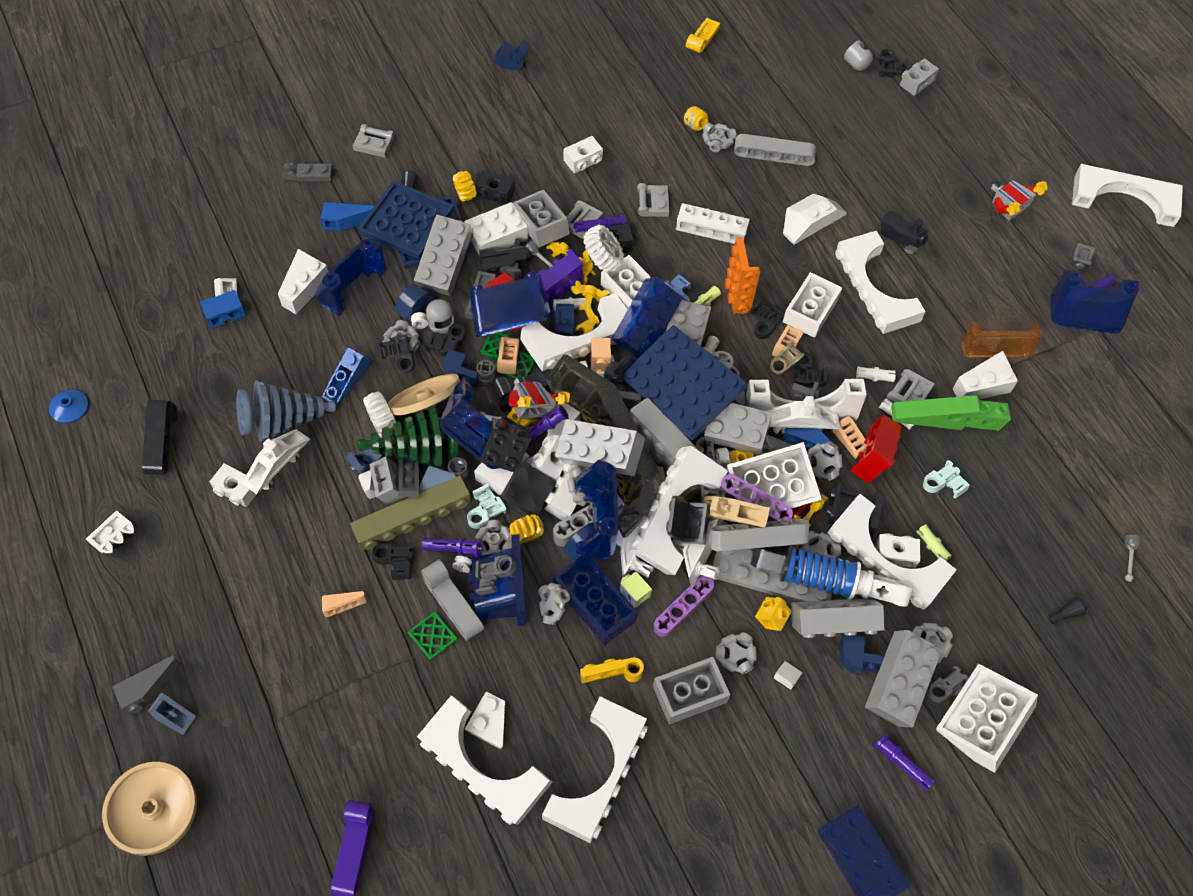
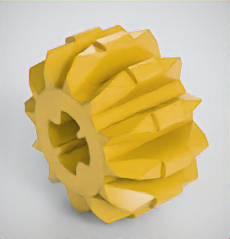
(464, 186)
(527, 527)

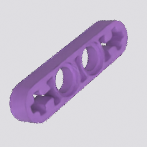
(757, 496)
(682, 604)

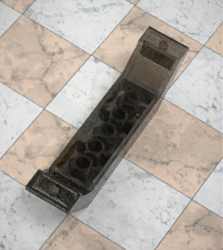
(602, 405)

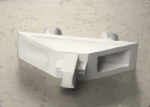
(803, 415)
(273, 458)
(697, 555)
(629, 560)

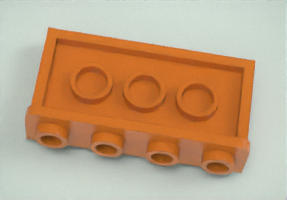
(741, 279)

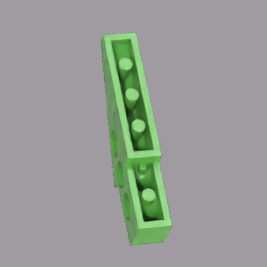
(952, 413)

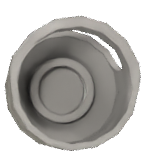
(858, 57)
(439, 311)

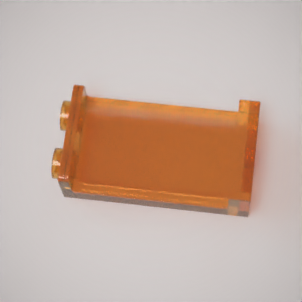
(989, 343)

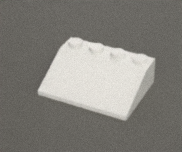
(780, 473)
(987, 717)

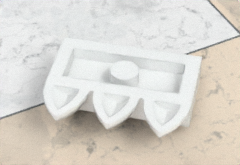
(110, 532)

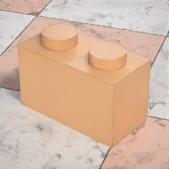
(600, 354)

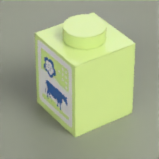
(635, 589)

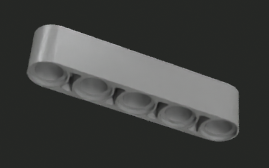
(775, 149)
(749, 536)

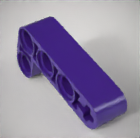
(351, 857)

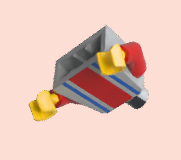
(1015, 198)
(532, 399)

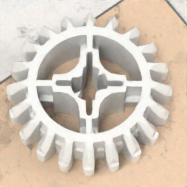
(603, 248)
(379, 412)

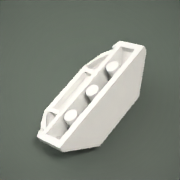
(810, 216)

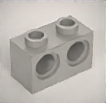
(919, 77)
(385, 480)

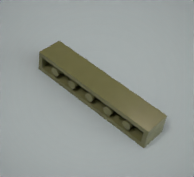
(410, 513)

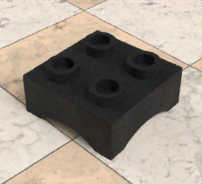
(528, 489)

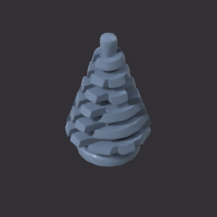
(276, 409)

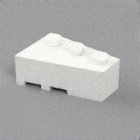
(301, 281)
(987, 379)

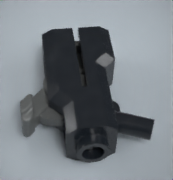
(903, 231)
(505, 260)

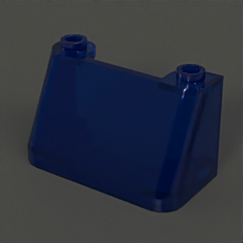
(364, 258)
(509, 305)
(1091, 306)
(466, 423)
(600, 488)

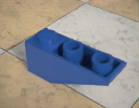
(343, 216)
(346, 375)
(809, 436)

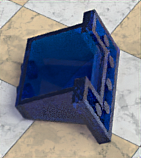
(509, 597)

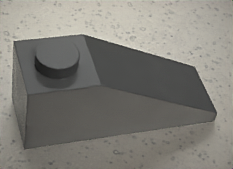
(142, 687)

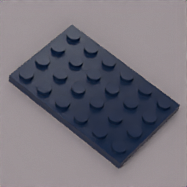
(684, 381)

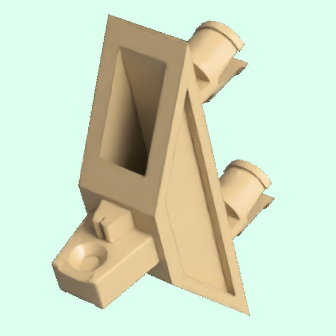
(737, 511)

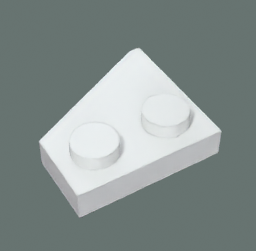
(488, 720)

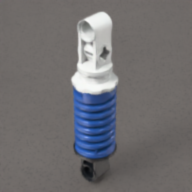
(830, 573)

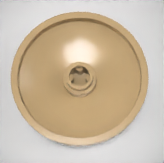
(423, 394)
(149, 808)

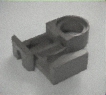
(490, 570)
(956, 683)

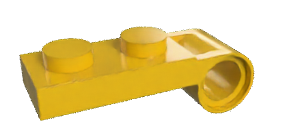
(702, 37)
(611, 668)

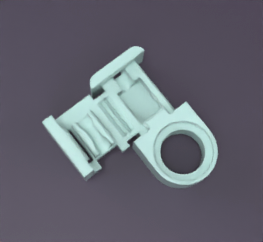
(949, 477)
(490, 507)

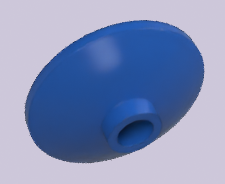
(75, 408)

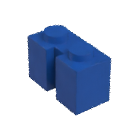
(222, 309)

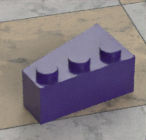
(562, 275)

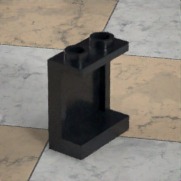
(843, 498)

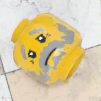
(696, 118)

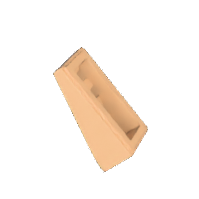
(785, 339)
(508, 365)
(853, 429)
(341, 602)

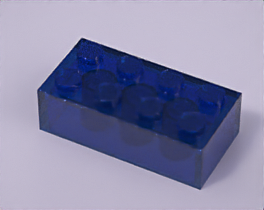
(647, 316)
(596, 599)
(862, 855)

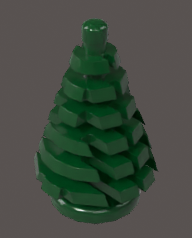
(424, 439)

